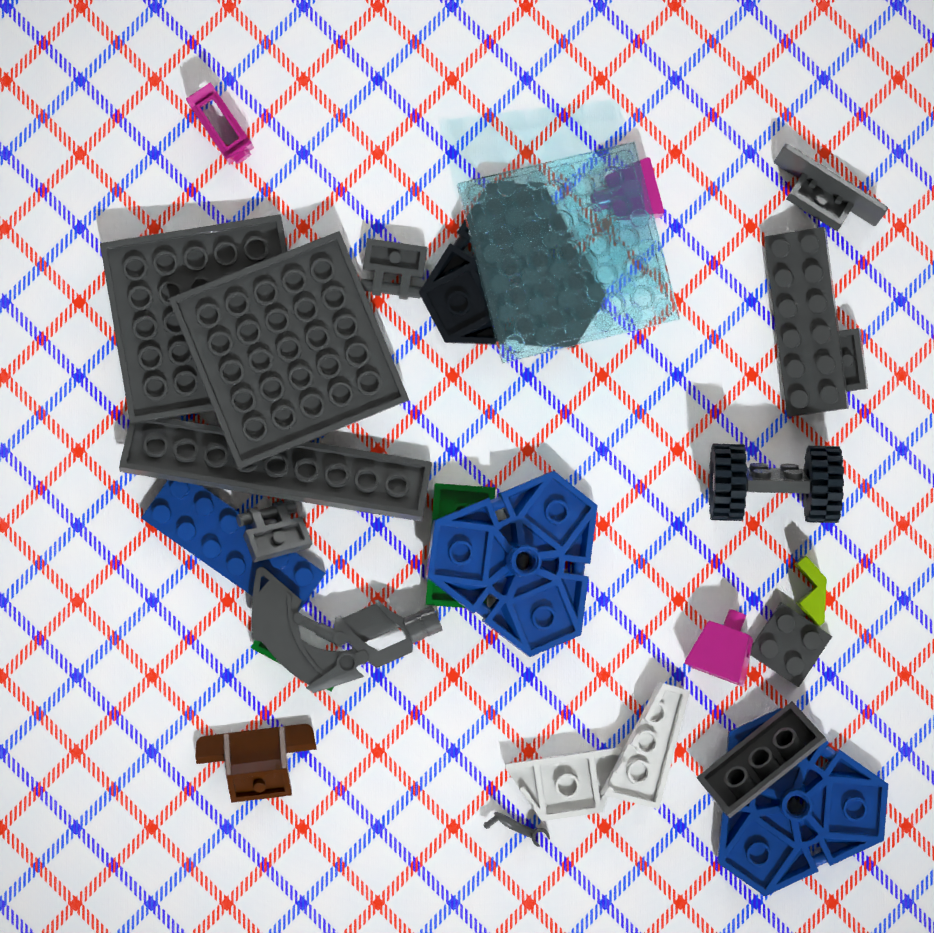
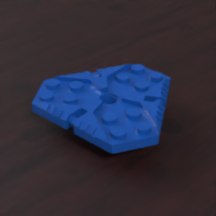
(477, 557)
(840, 812)

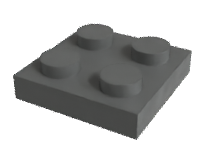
(789, 644)

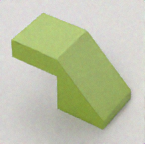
(815, 599)

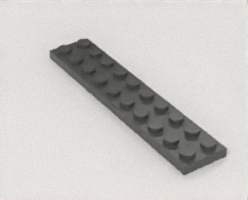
(303, 474)

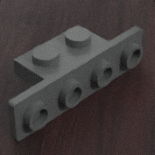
(826, 193)

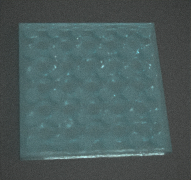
(568, 252)

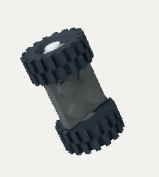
(819, 482)

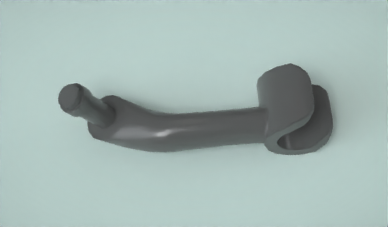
(516, 826)

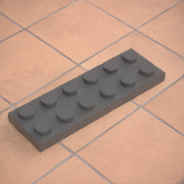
(806, 322)

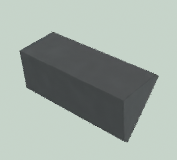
(761, 759)

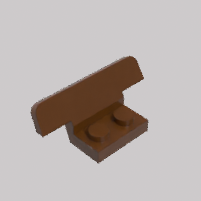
(256, 759)

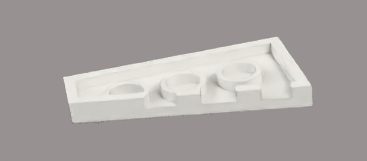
(649, 752)

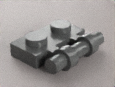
(393, 259)
(277, 538)

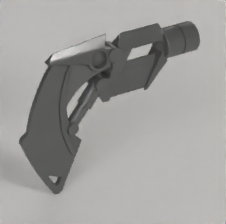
(277, 627)

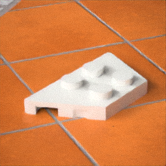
(565, 783)

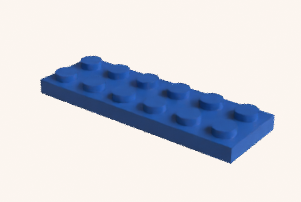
(211, 533)

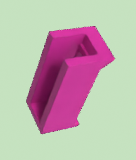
(238, 150)

